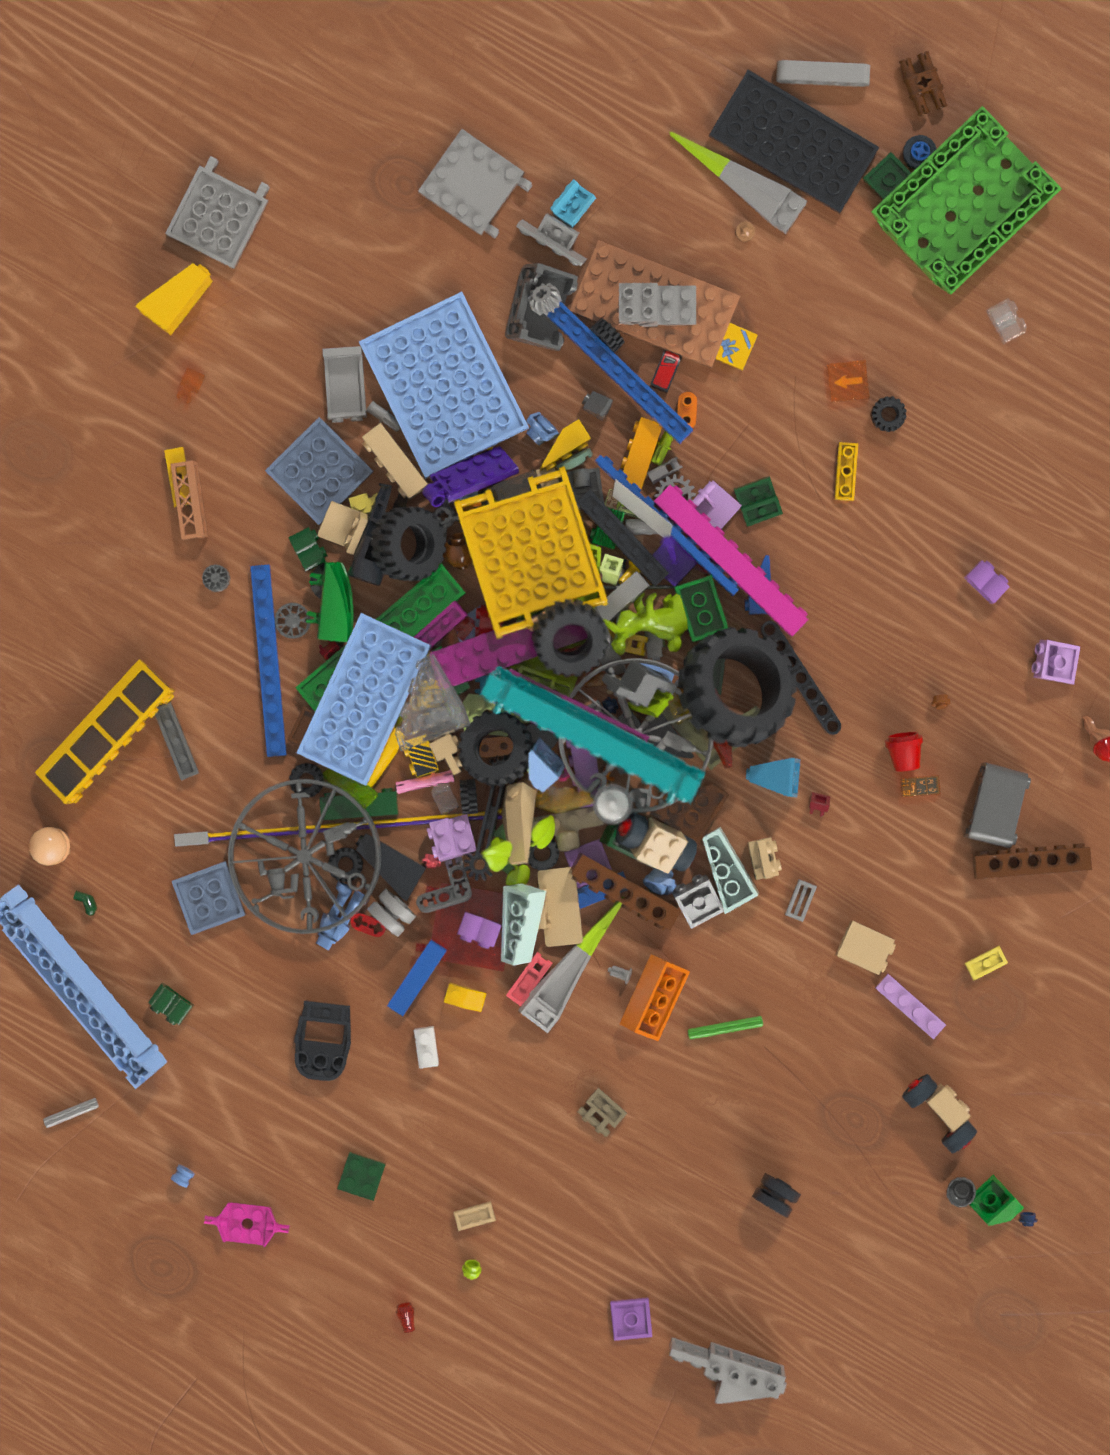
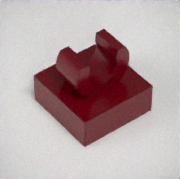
(329, 650)
(819, 802)

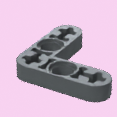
(452, 891)

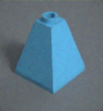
(777, 776)

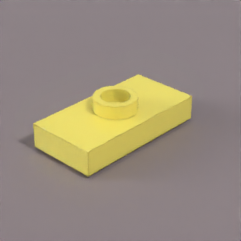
(986, 963)

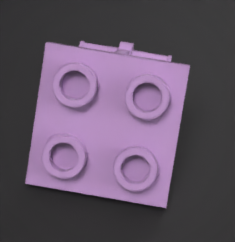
(716, 504)

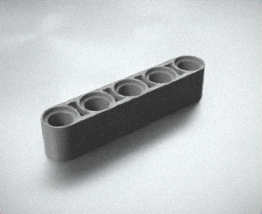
(823, 73)

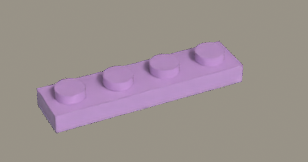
(910, 1006)

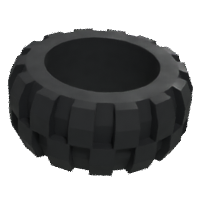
(765, 663)

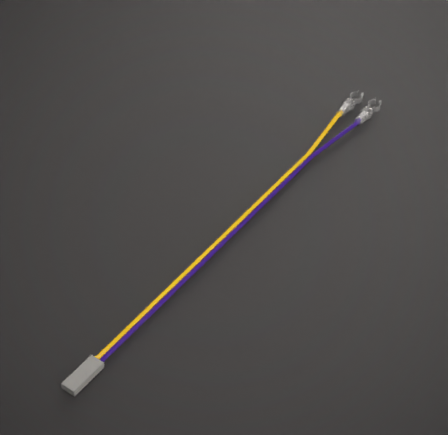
(199, 838)

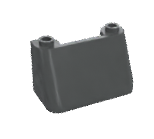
(524, 323)
(997, 805)

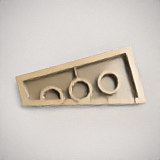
(395, 461)

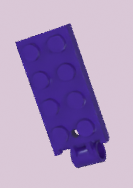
(469, 476)

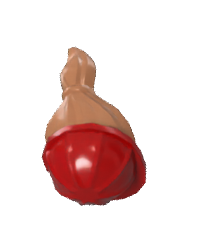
(1098, 739)

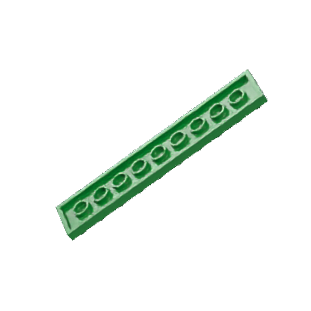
(407, 615)

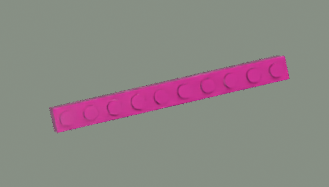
(734, 564)

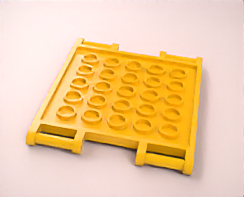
(530, 551)

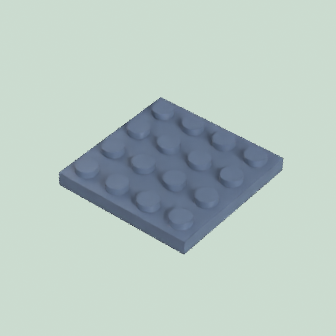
(319, 470)

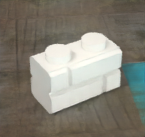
(426, 1047)

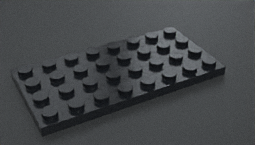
(793, 141)

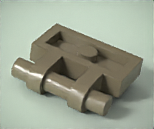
(604, 1107)

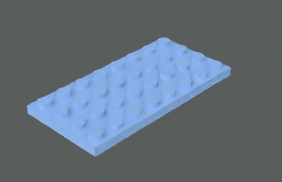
(363, 699)

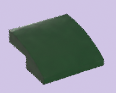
(758, 501)

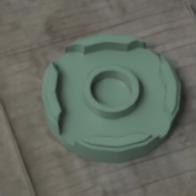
(576, 459)

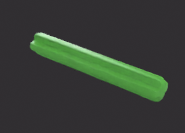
(725, 1027)

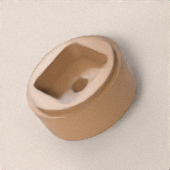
(745, 231)

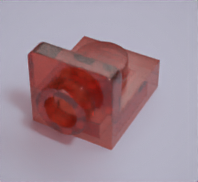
(465, 627)

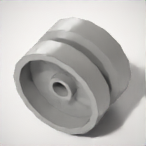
(393, 910)

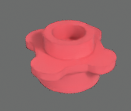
(430, 861)

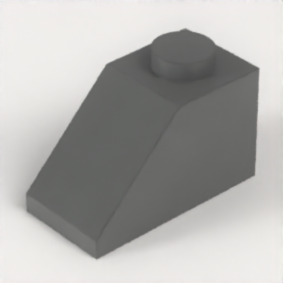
(597, 405)

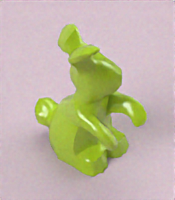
(663, 623)

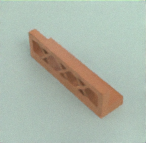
(196, 500)

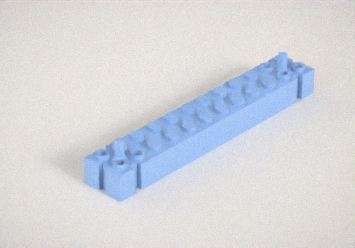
(78, 988)

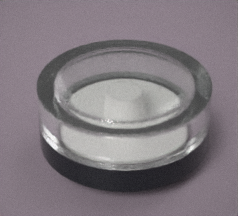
(612, 804)

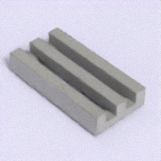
(789, 908)

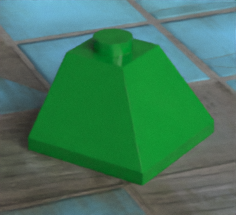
(995, 1202)

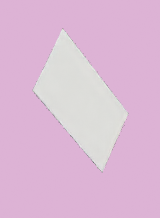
(641, 510)

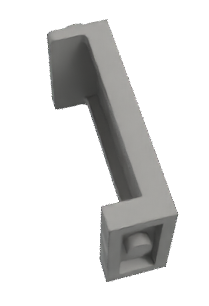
(345, 384)

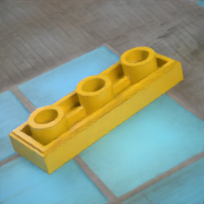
(175, 456)
(846, 483)

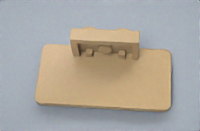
(561, 908)

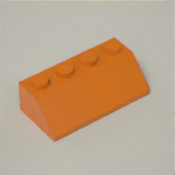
(654, 997)

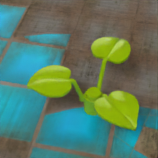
(500, 850)

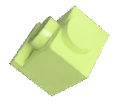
(611, 569)

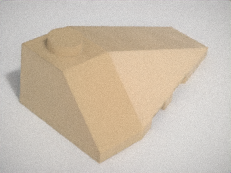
(518, 820)

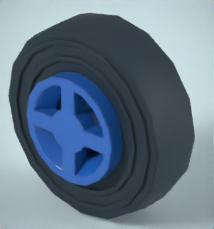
(921, 145)

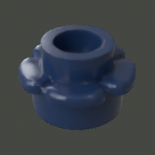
(610, 705)
(1028, 1218)

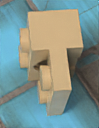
(444, 749)
(759, 851)

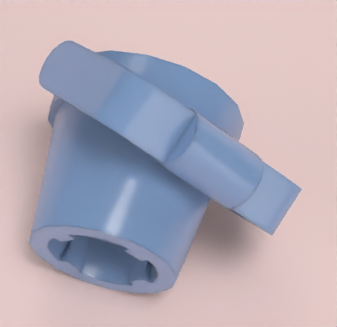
(541, 429)
(660, 882)

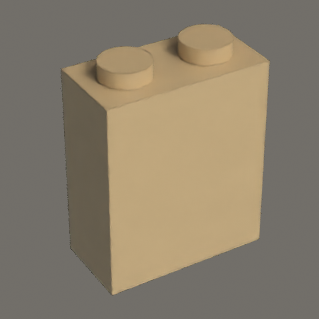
(865, 947)

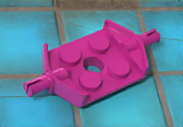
(231, 1228)

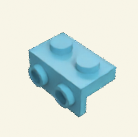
(572, 203)

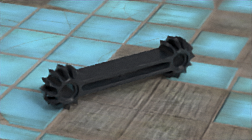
(489, 822)

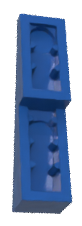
(417, 977)

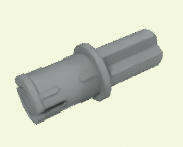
(384, 416)

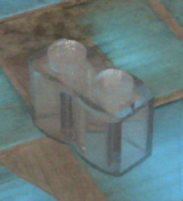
(1006, 320)

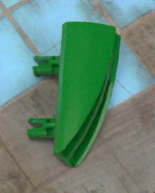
(336, 604)

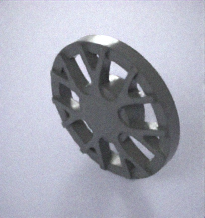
(292, 620)

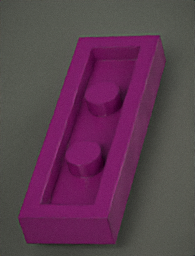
(442, 624)

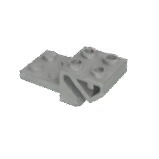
(656, 305)

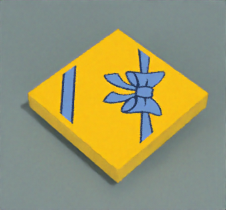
(736, 346)

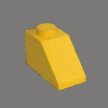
(464, 997)

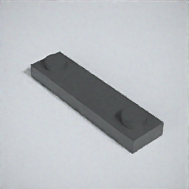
(176, 741)

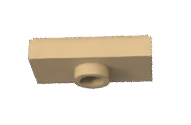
(474, 1216)

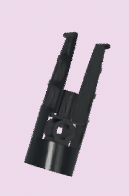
(363, 563)

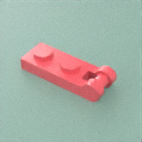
(528, 979)

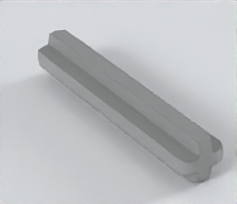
(71, 1112)

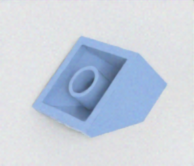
(544, 766)

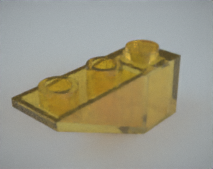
(561, 800)

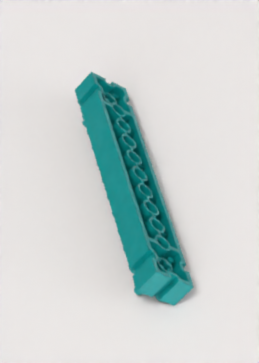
(593, 734)

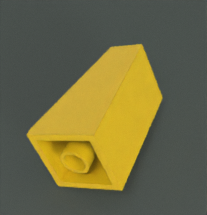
(176, 297)

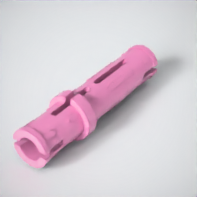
(425, 781)

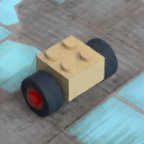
(656, 843)
(943, 1102)

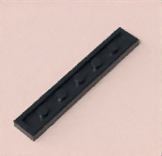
(622, 537)

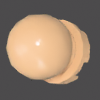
(49, 846)

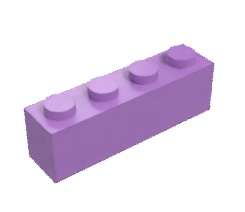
(584, 766)

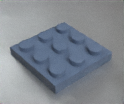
(208, 898)

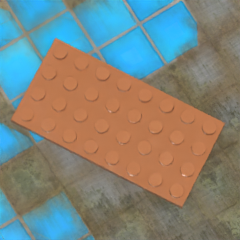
(600, 299)

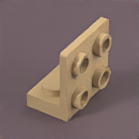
(343, 526)

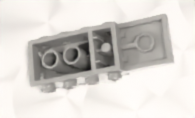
(738, 1373)

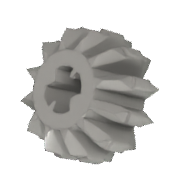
(544, 299)

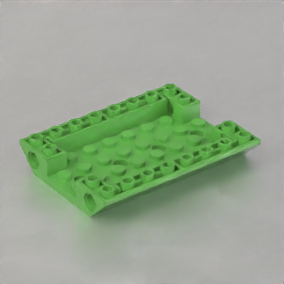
(946, 185)

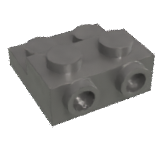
(698, 900)

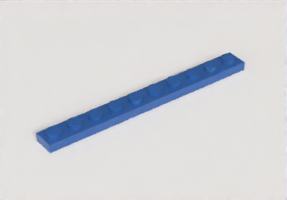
(620, 373)
(687, 544)
(268, 660)

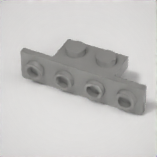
(556, 236)

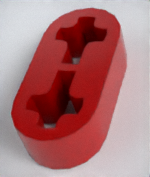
(366, 929)

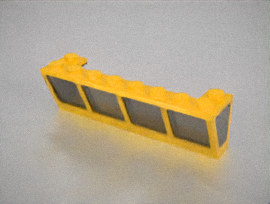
(104, 732)

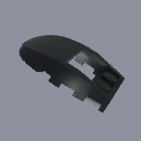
(322, 1059)

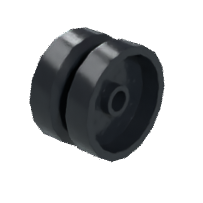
(776, 1195)

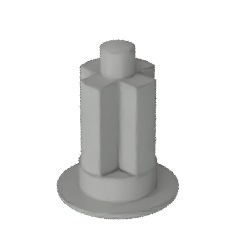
(620, 973)

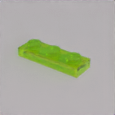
(363, 794)

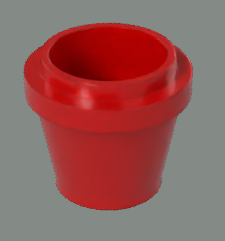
(905, 750)

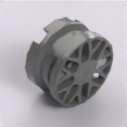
(216, 578)

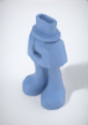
(330, 936)

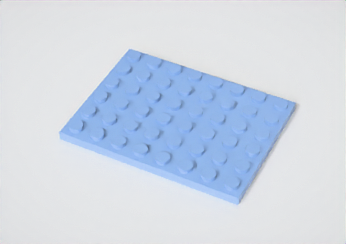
(443, 384)

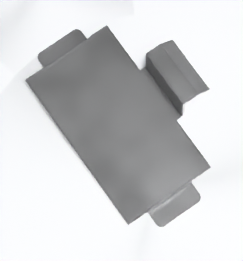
(654, 646)

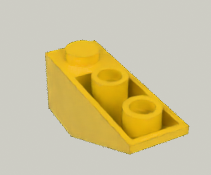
(569, 440)

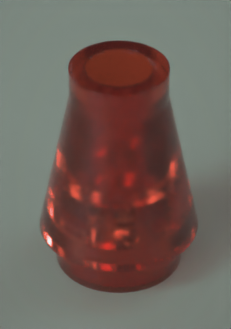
(405, 1313)

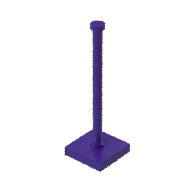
(674, 560)

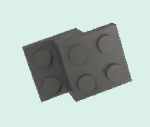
(638, 684)

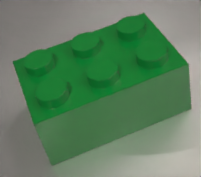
(701, 608)

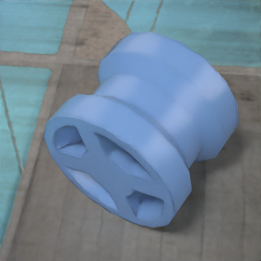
(182, 1176)

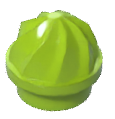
(471, 1269)

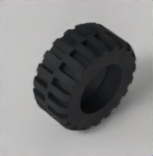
(387, 543)
(577, 660)
(477, 731)

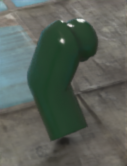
(88, 902)

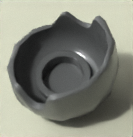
(961, 1192)

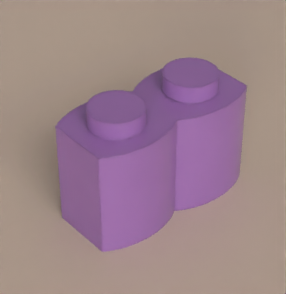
(987, 581)
(479, 929)

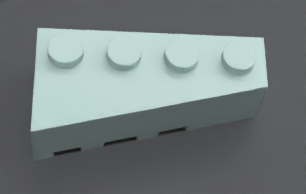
(731, 877)
(520, 922)

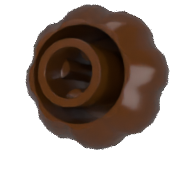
(457, 552)

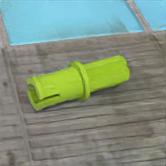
(662, 448)

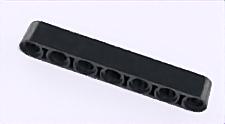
(808, 684)

